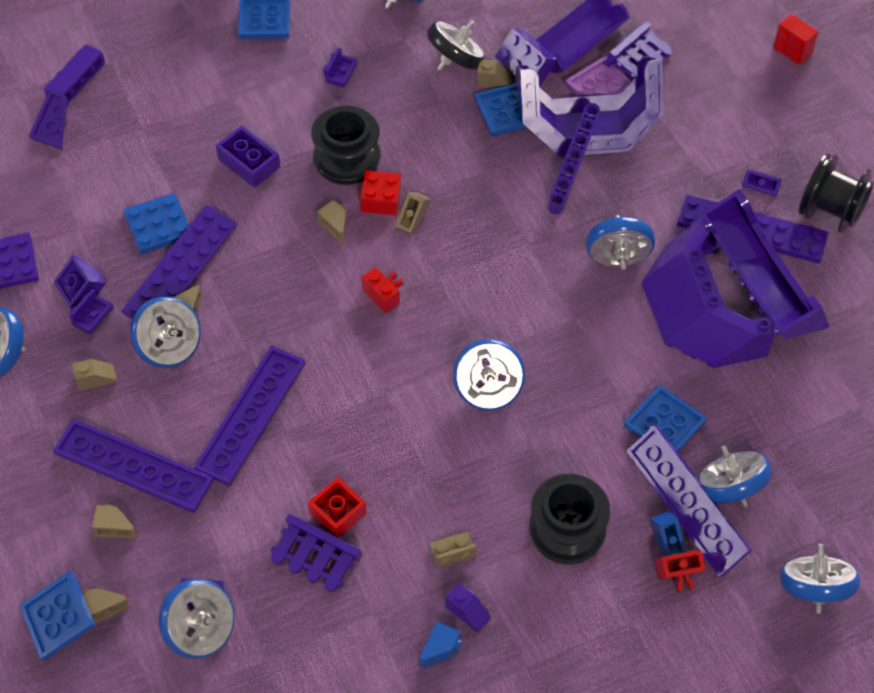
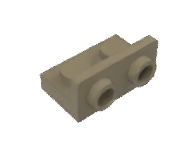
(452, 549)

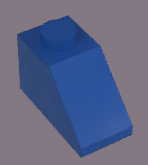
(668, 534)
(441, 645)

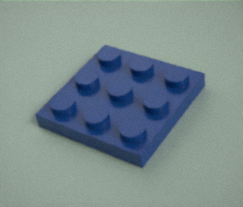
(264, 19)
(500, 109)
(156, 222)
(670, 414)
(57, 615)

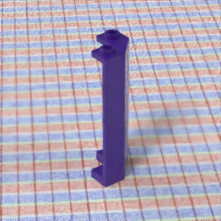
(582, 31)

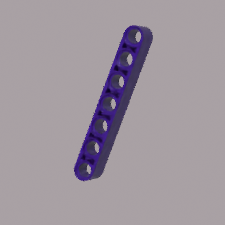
(572, 165)

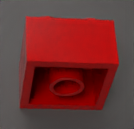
(795, 39)
(381, 193)
(337, 508)

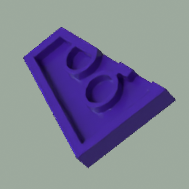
(51, 121)

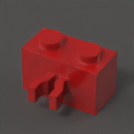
(382, 289)
(680, 567)

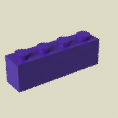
(76, 72)

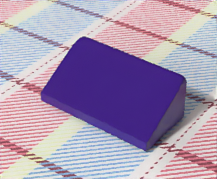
(762, 182)

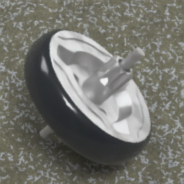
(455, 45)

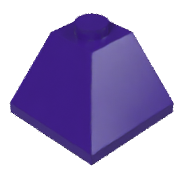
(77, 280)

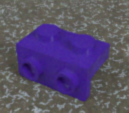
(339, 68)
(90, 312)

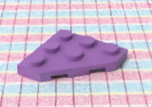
(598, 80)

